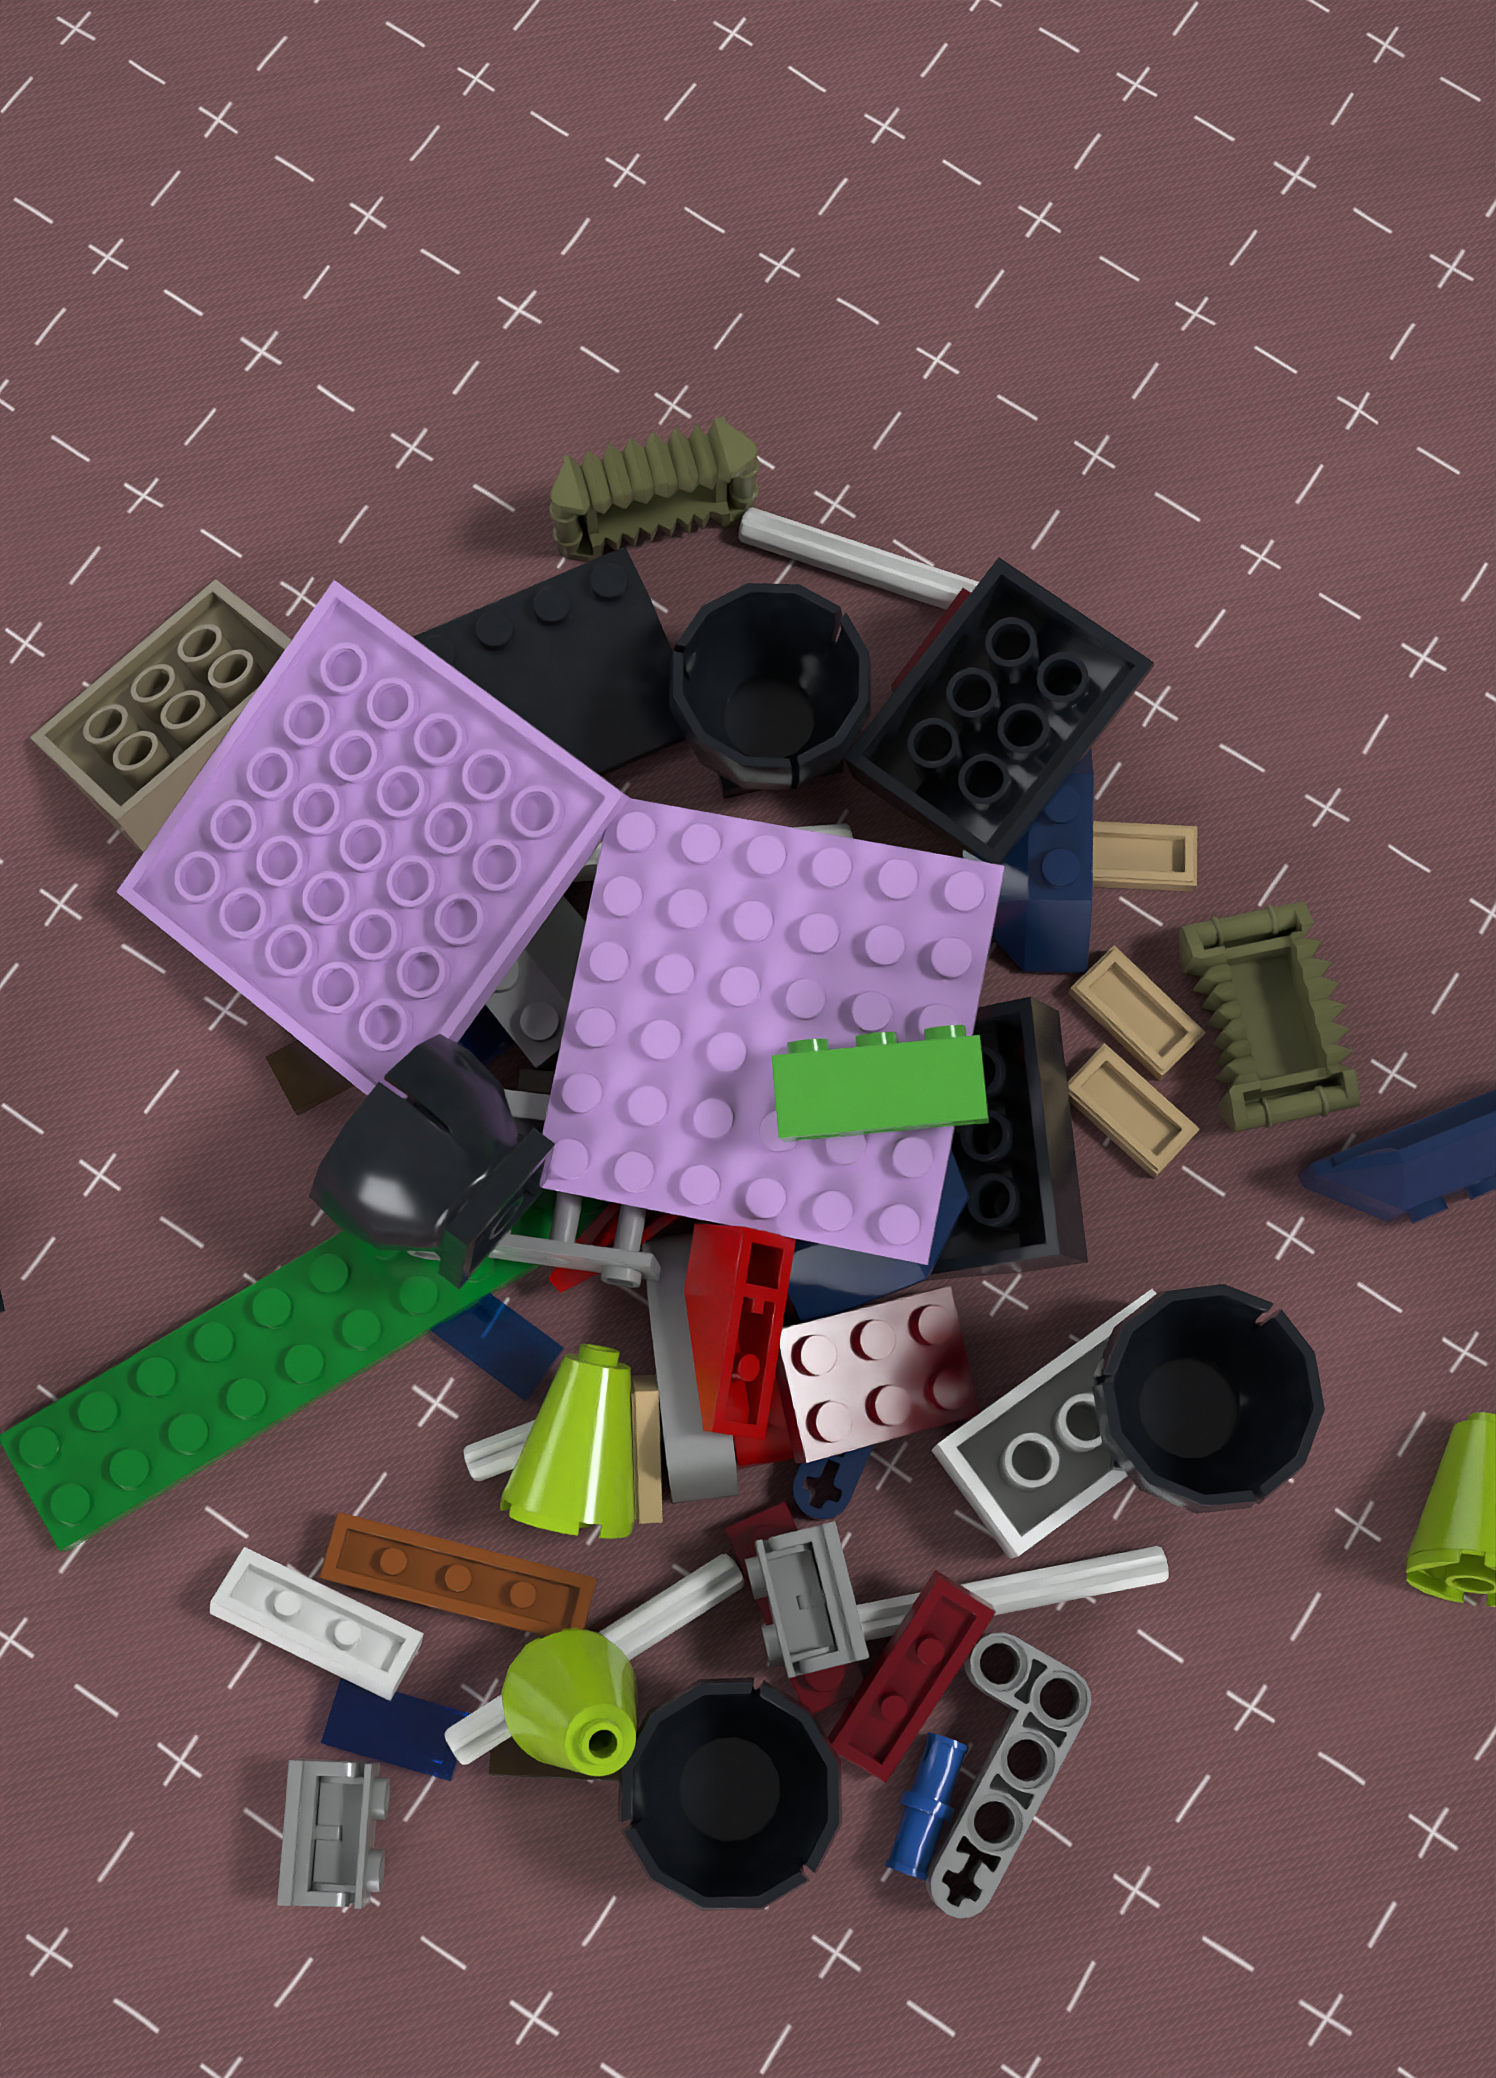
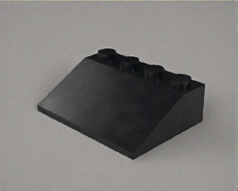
(574, 661)
(996, 714)
(1022, 1162)

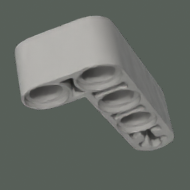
(698, 1461)
(995, 1779)

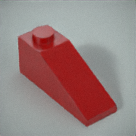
(735, 1323)

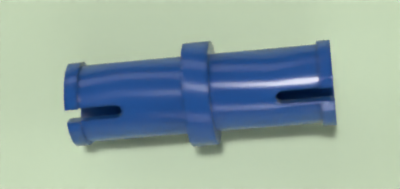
(927, 1806)

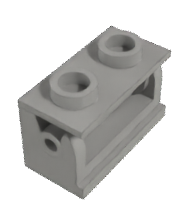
(808, 1601)
(331, 1833)

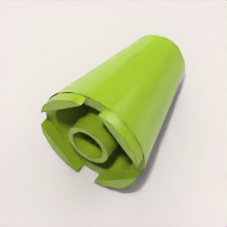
(579, 1451)
(1457, 1528)
(573, 1702)

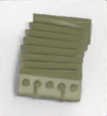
(653, 489)
(1271, 1016)

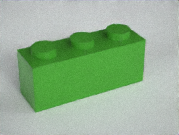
(879, 1085)

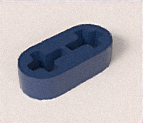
(845, 1482)

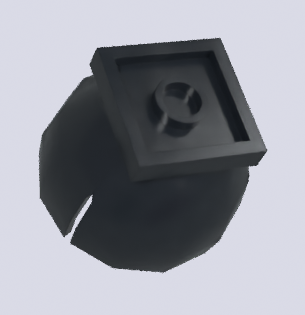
(770, 687)
(434, 1171)
(1207, 1398)
(730, 1794)

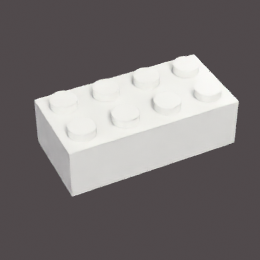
(1037, 1448)

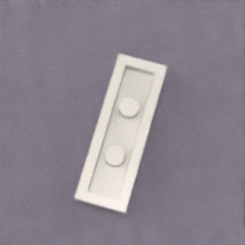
(316, 1623)

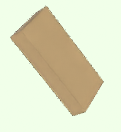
(1144, 856)
(1136, 1012)
(1130, 1111)
(646, 1449)

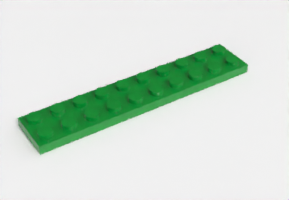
(241, 1373)

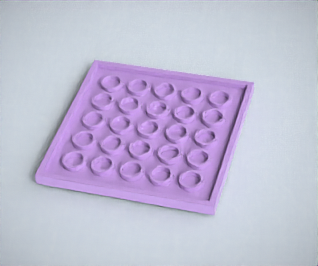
(370, 843)
(708, 958)

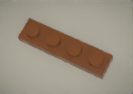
(456, 1577)

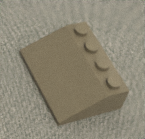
(163, 711)

